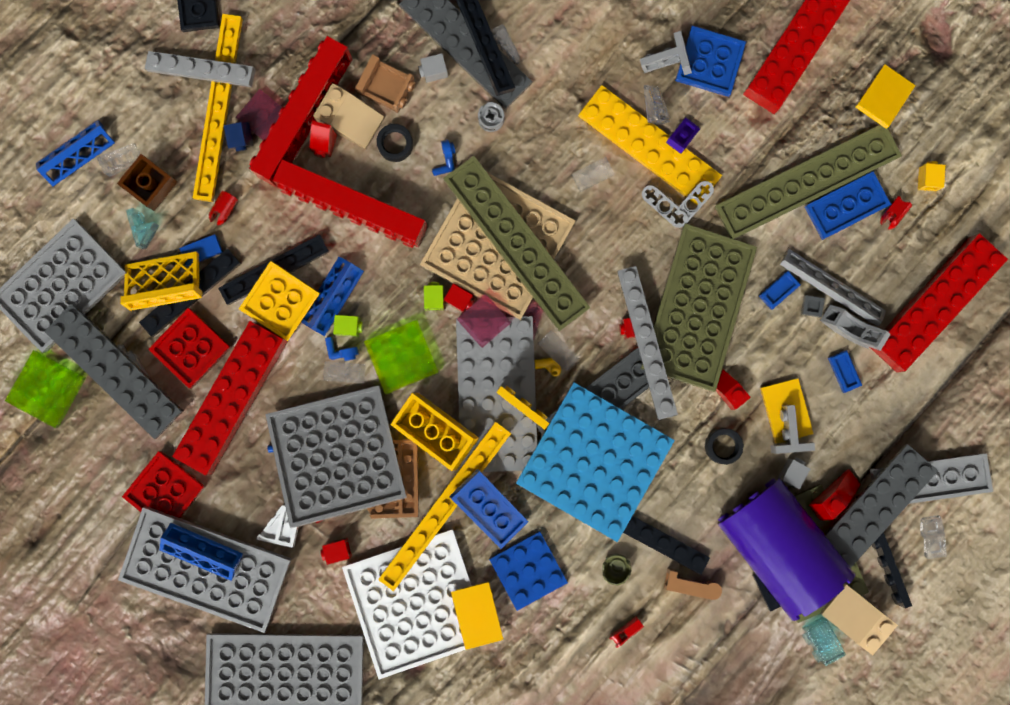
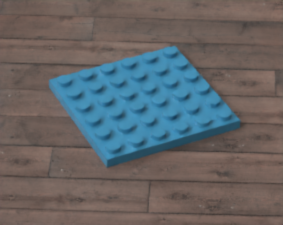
(595, 462)

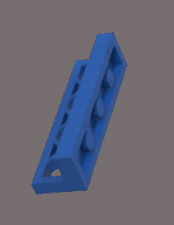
(71, 146)
(332, 297)
(201, 550)

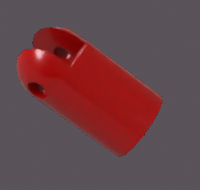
(224, 206)
(895, 212)

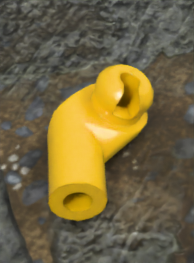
(549, 364)

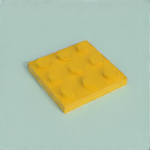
(279, 300)
(523, 406)

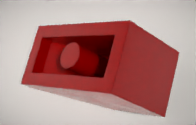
(322, 139)
(731, 391)

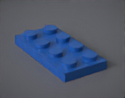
(847, 205)
(488, 509)

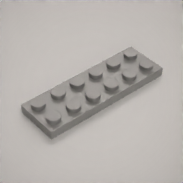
(954, 478)

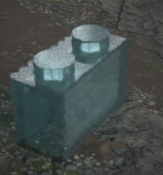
(823, 640)

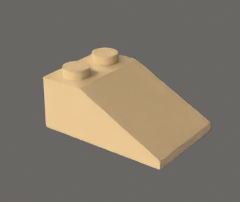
(348, 116)
(859, 619)

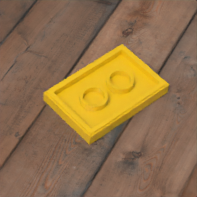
(885, 96)
(781, 395)
(477, 615)

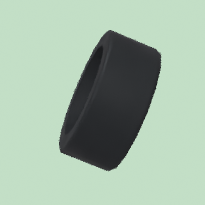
(390, 129)
(738, 446)

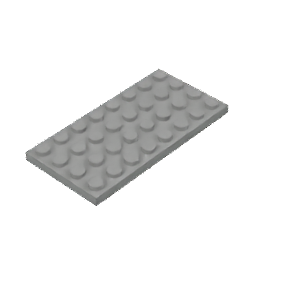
(481, 372)
(244, 600)
(283, 669)

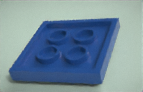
(712, 60)
(528, 570)

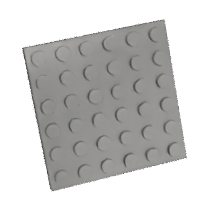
(335, 456)

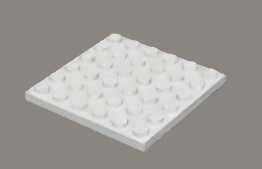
(419, 616)

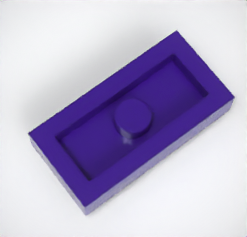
(683, 135)

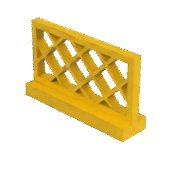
(177, 293)

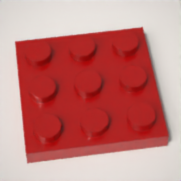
(189, 348)
(164, 487)

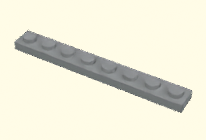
(647, 343)

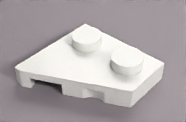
(279, 531)

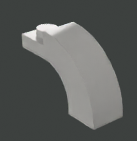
(853, 329)

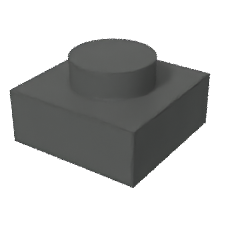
(812, 306)

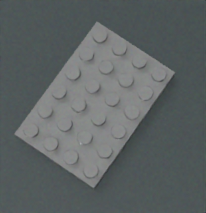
(62, 273)

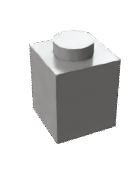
(433, 68)
(794, 473)

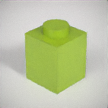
(433, 296)
(347, 326)

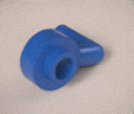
(448, 149)
(347, 354)

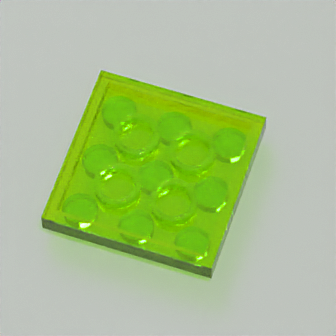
(401, 357)
(45, 389)

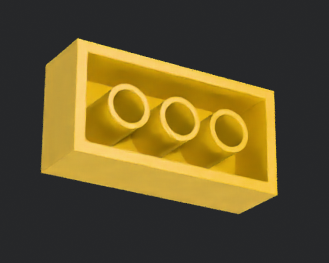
(434, 431)

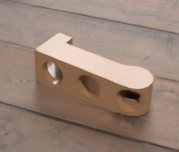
(707, 590)

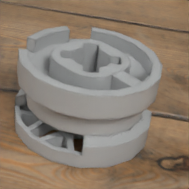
(491, 116)

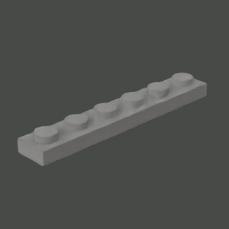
(200, 69)
(833, 287)

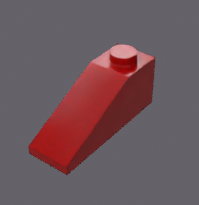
(835, 497)

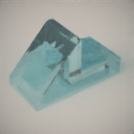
(142, 233)

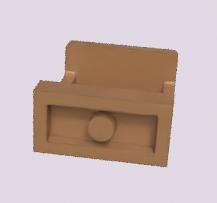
(385, 84)

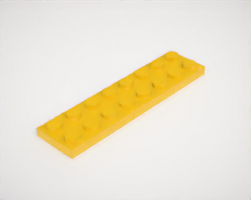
(647, 143)

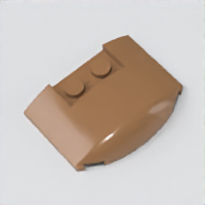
(408, 463)

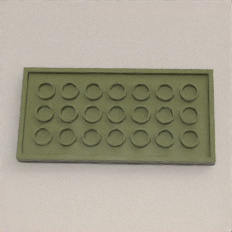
(701, 305)

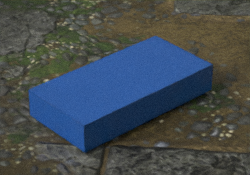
(205, 247)
(779, 290)
(845, 371)

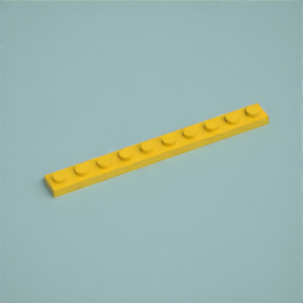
(217, 112)
(442, 508)

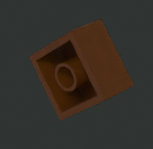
(147, 182)

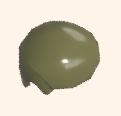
(616, 569)

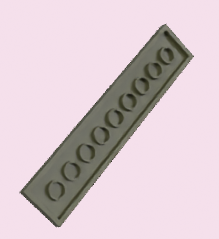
(807, 181)
(516, 243)

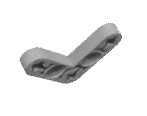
(682, 209)

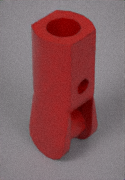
(629, 629)

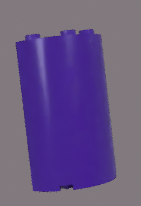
(787, 550)

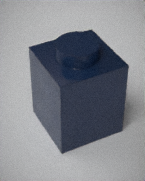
(238, 136)

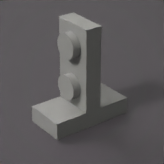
(668, 57)
(790, 434)

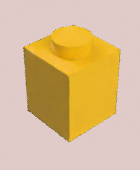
(931, 176)

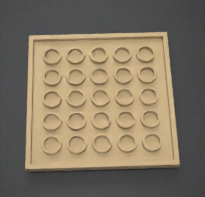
(471, 261)

